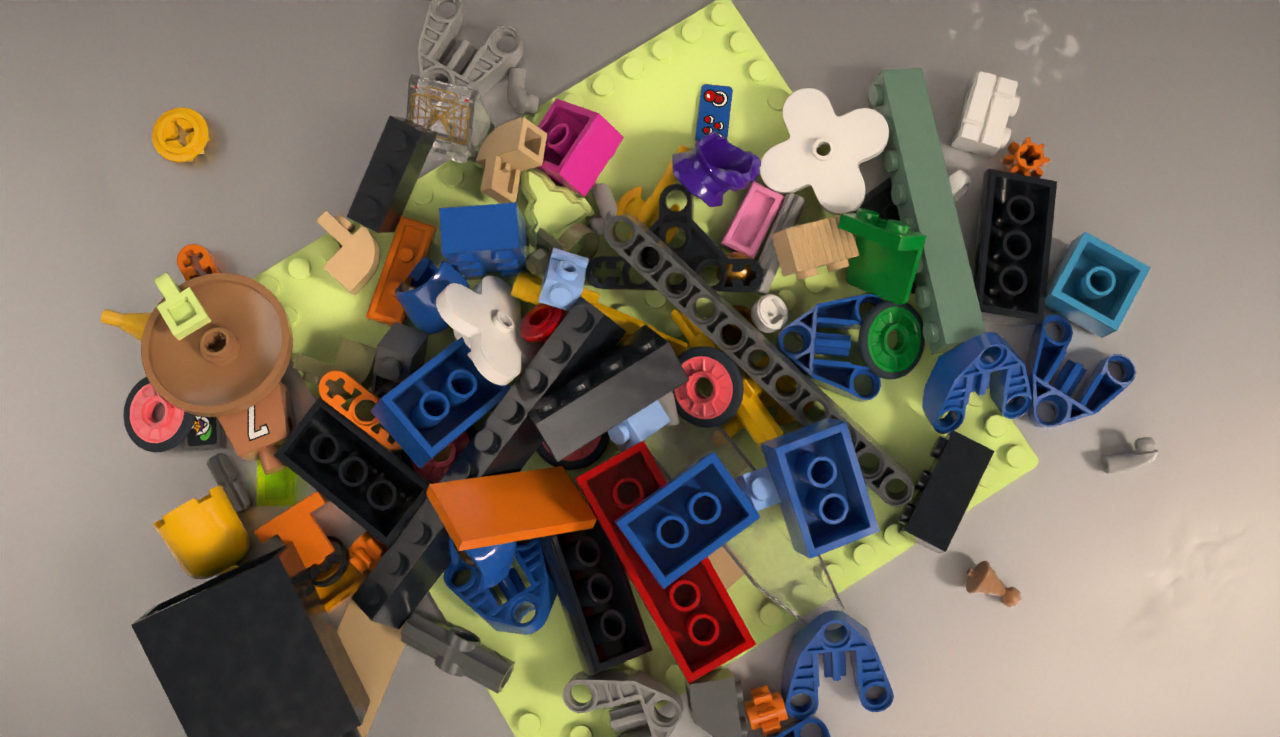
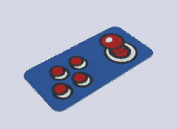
(714, 110)

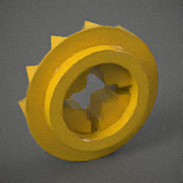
(166, 130)

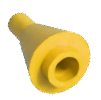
(129, 322)

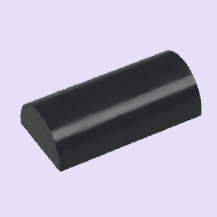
(1013, 247)
(354, 471)
(595, 598)

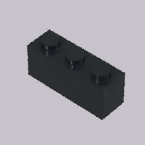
(391, 175)
(944, 491)

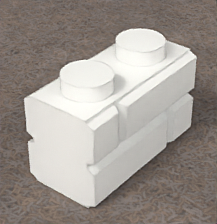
(986, 114)

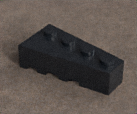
(608, 392)

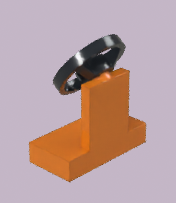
(310, 541)

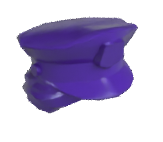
(715, 168)

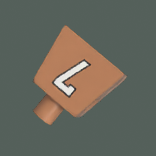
(262, 429)

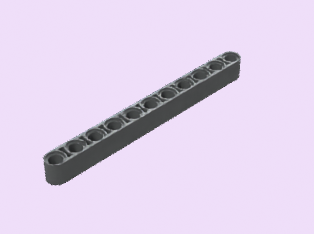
(752, 339)

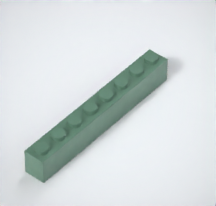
(927, 204)

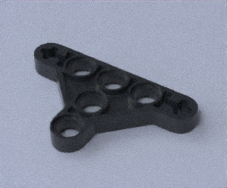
(696, 252)

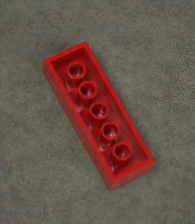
(695, 609)

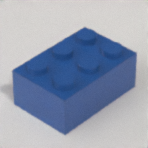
(484, 239)
(438, 403)
(820, 487)
(687, 519)

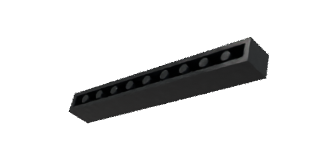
(497, 448)

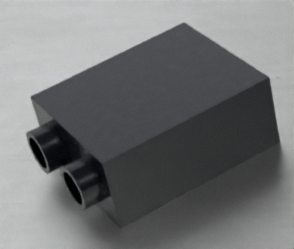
(254, 655)

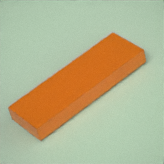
(408, 247)

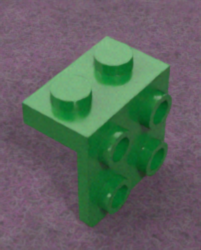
(886, 252)

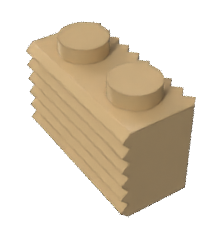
(814, 245)

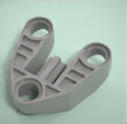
(488, 64)
(622, 686)

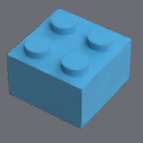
(1095, 285)

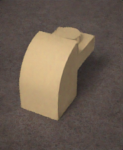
(508, 152)
(357, 258)

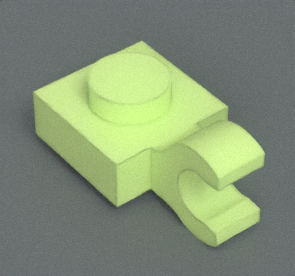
(181, 309)

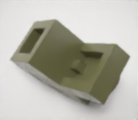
(351, 358)

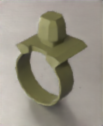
(538, 259)

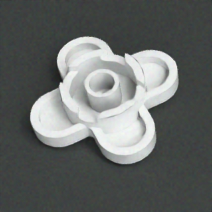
(833, 177)
(490, 327)

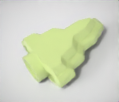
(550, 205)

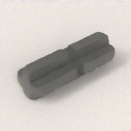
(226, 477)

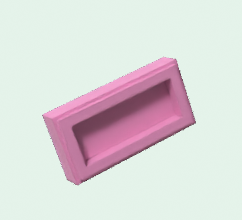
(752, 220)

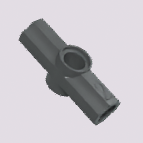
(457, 651)

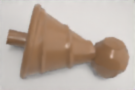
(985, 581)

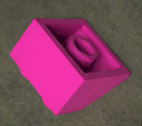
(576, 145)

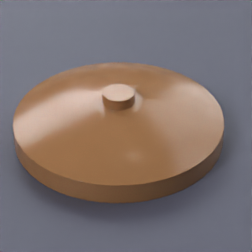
(227, 361)

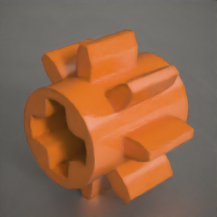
(1032, 154)
(366, 552)
(765, 710)

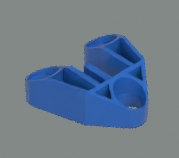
(974, 367)
(830, 374)
(1096, 391)
(519, 599)
(802, 666)

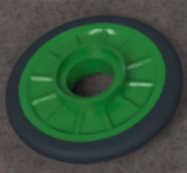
(873, 335)

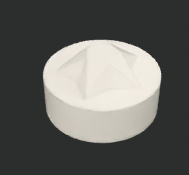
(960, 184)
(769, 313)

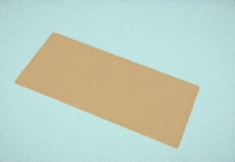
(374, 654)

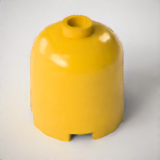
(205, 535)

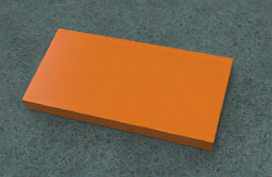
(510, 507)

